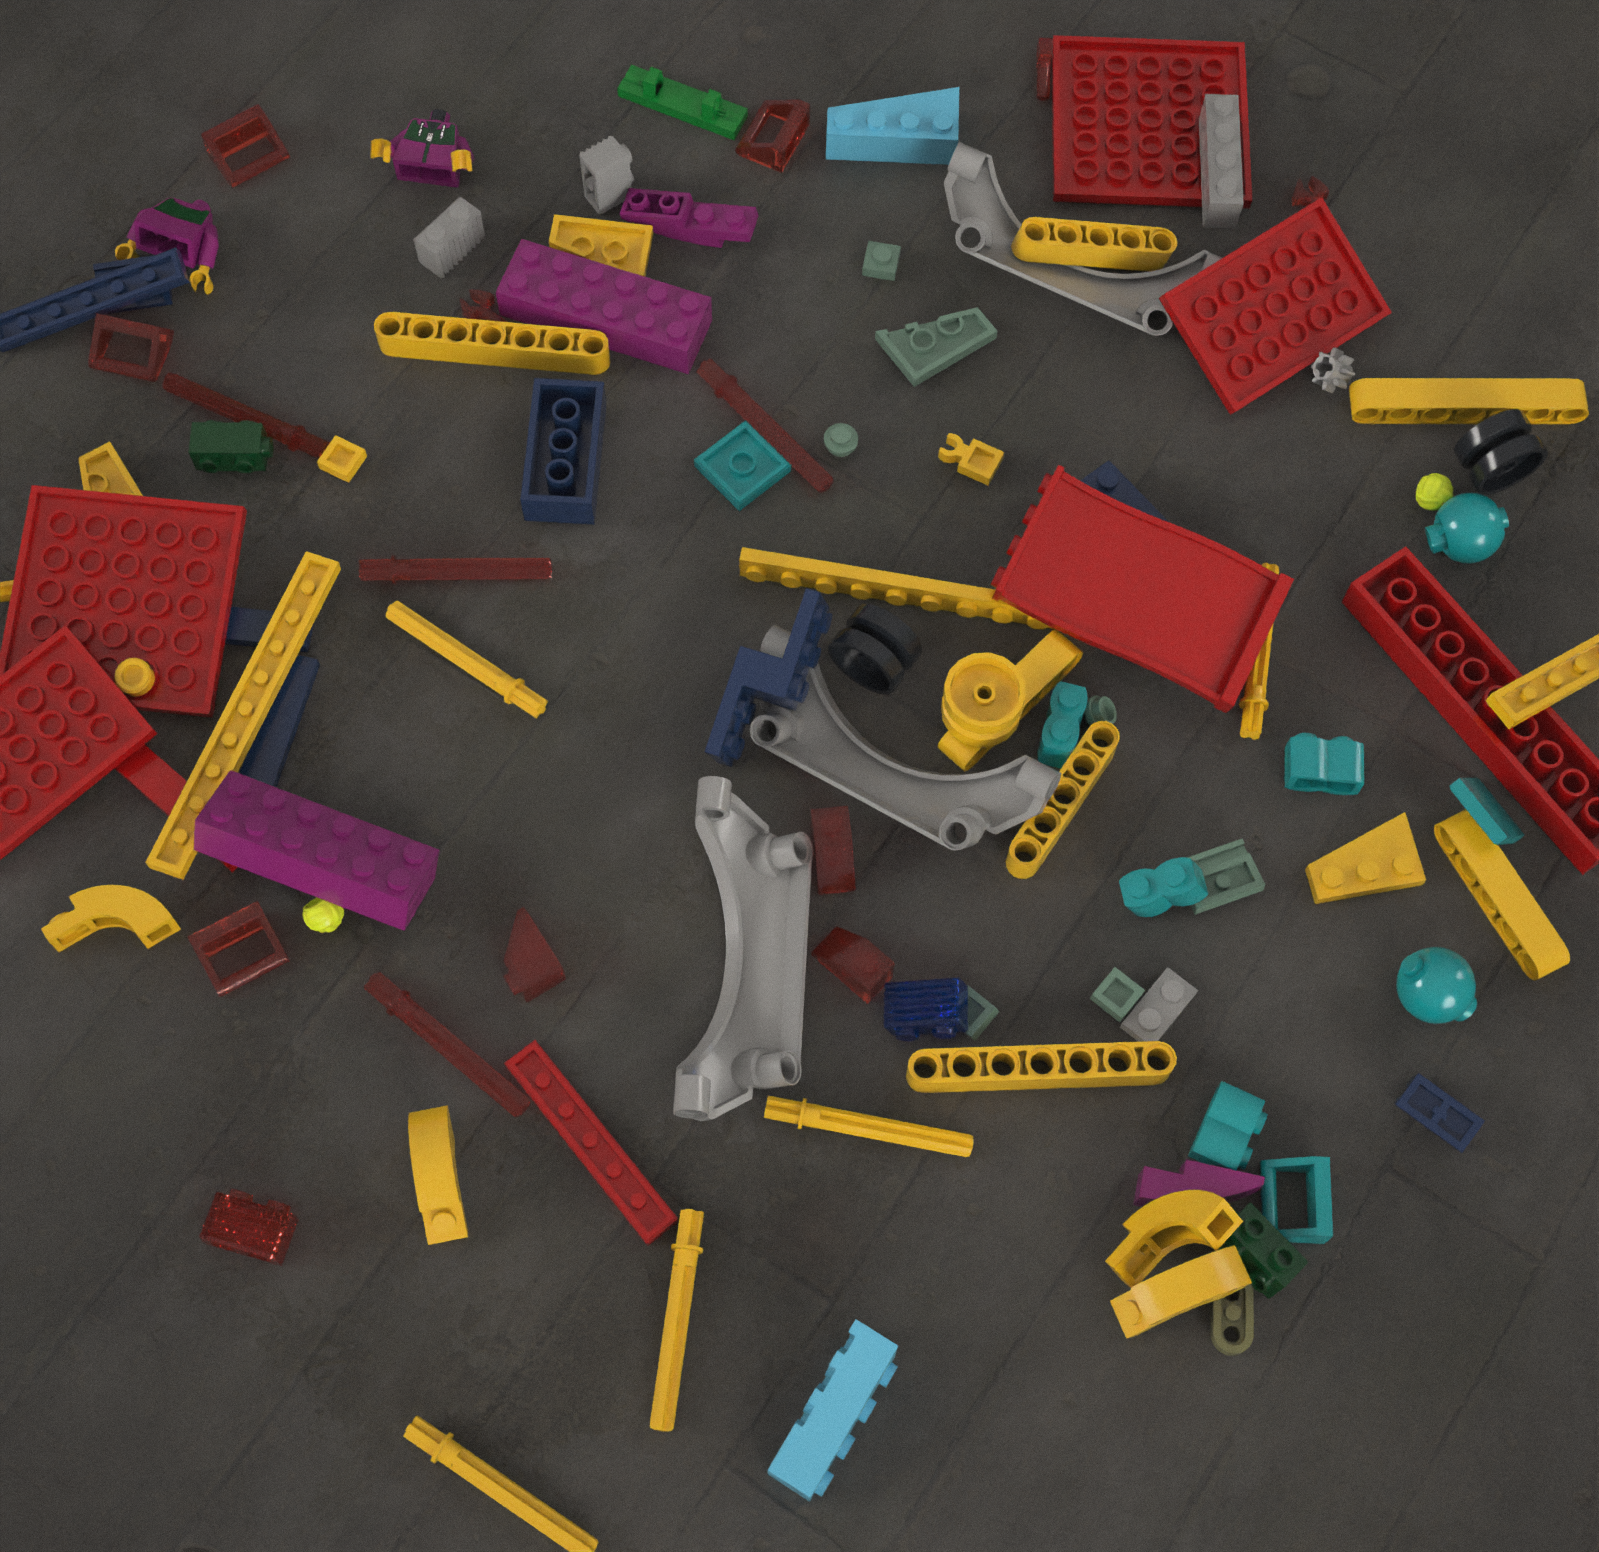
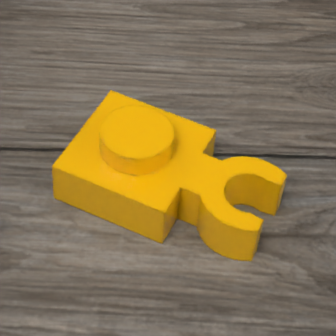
(975, 461)

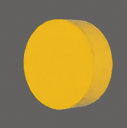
(134, 677)

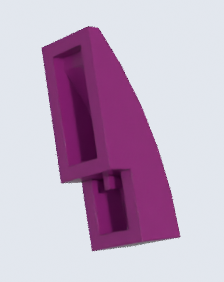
(1195, 1176)

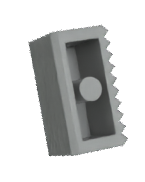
(606, 174)
(450, 237)

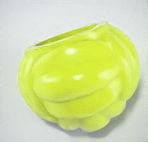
(1433, 491)
(322, 915)

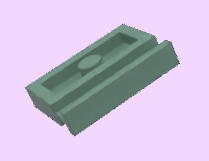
(1227, 874)

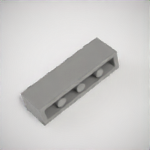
(1220, 161)

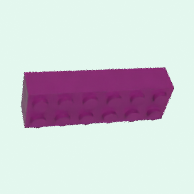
(633, 311)
(316, 849)

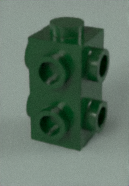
(230, 446)
(1264, 1252)

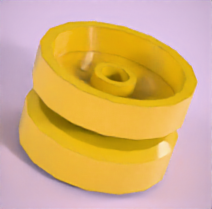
(983, 699)

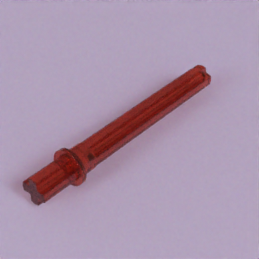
(728, 389)
(293, 436)
(454, 568)
(447, 1044)

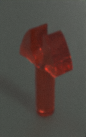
(1043, 62)
(1304, 197)
(483, 312)

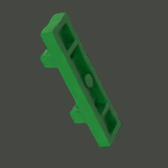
(683, 102)

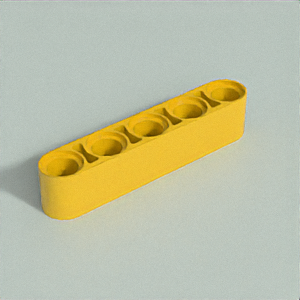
(1093, 244)
(1042, 672)
(1073, 786)
(1502, 896)

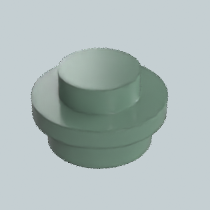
(840, 439)
(1100, 709)

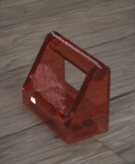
(239, 133)
(776, 154)
(102, 334)
(229, 932)

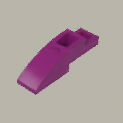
(682, 219)

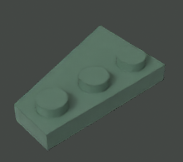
(934, 346)

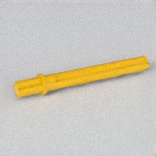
(511, 689)
(1254, 699)
(868, 1126)
(676, 1320)
(499, 1486)

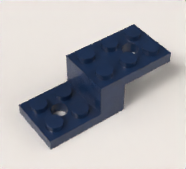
(769, 679)

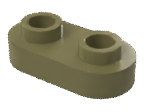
(1236, 1316)

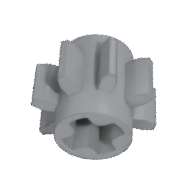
(1332, 370)

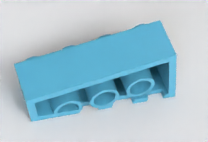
(896, 129)
(833, 1412)

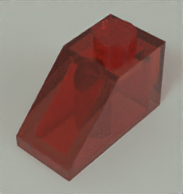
(832, 849)
(530, 960)
(855, 962)

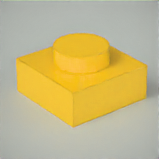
(342, 459)

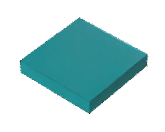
(742, 465)
(1486, 811)

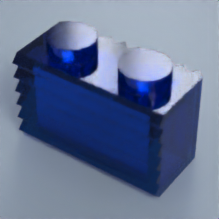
(926, 1008)

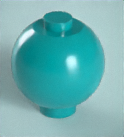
(1468, 528)
(1437, 986)

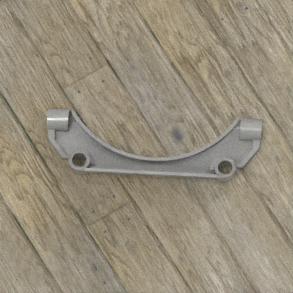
(979, 204)
(929, 802)
(766, 918)

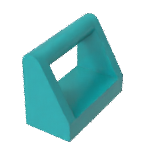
(1318, 1197)

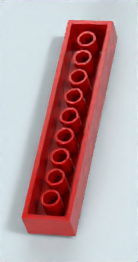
(1456, 672)

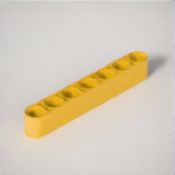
(478, 335)
(1466, 400)
(1057, 1058)

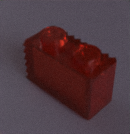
(249, 1227)

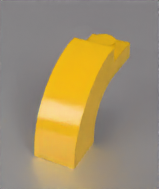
(111, 907)
(436, 1174)
(1168, 1224)
(1180, 1290)

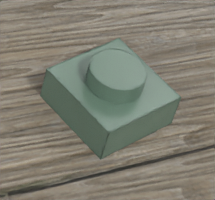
(881, 260)
(1117, 994)
(979, 1014)

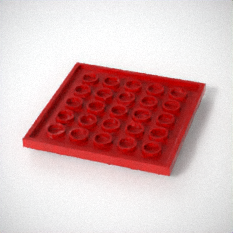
(1132, 117)
(130, 584)

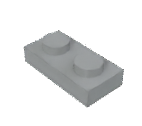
(1159, 1007)

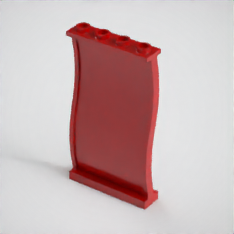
(1141, 588)

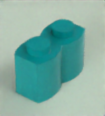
(1062, 724)
(1324, 765)
(1171, 883)
(1228, 1128)

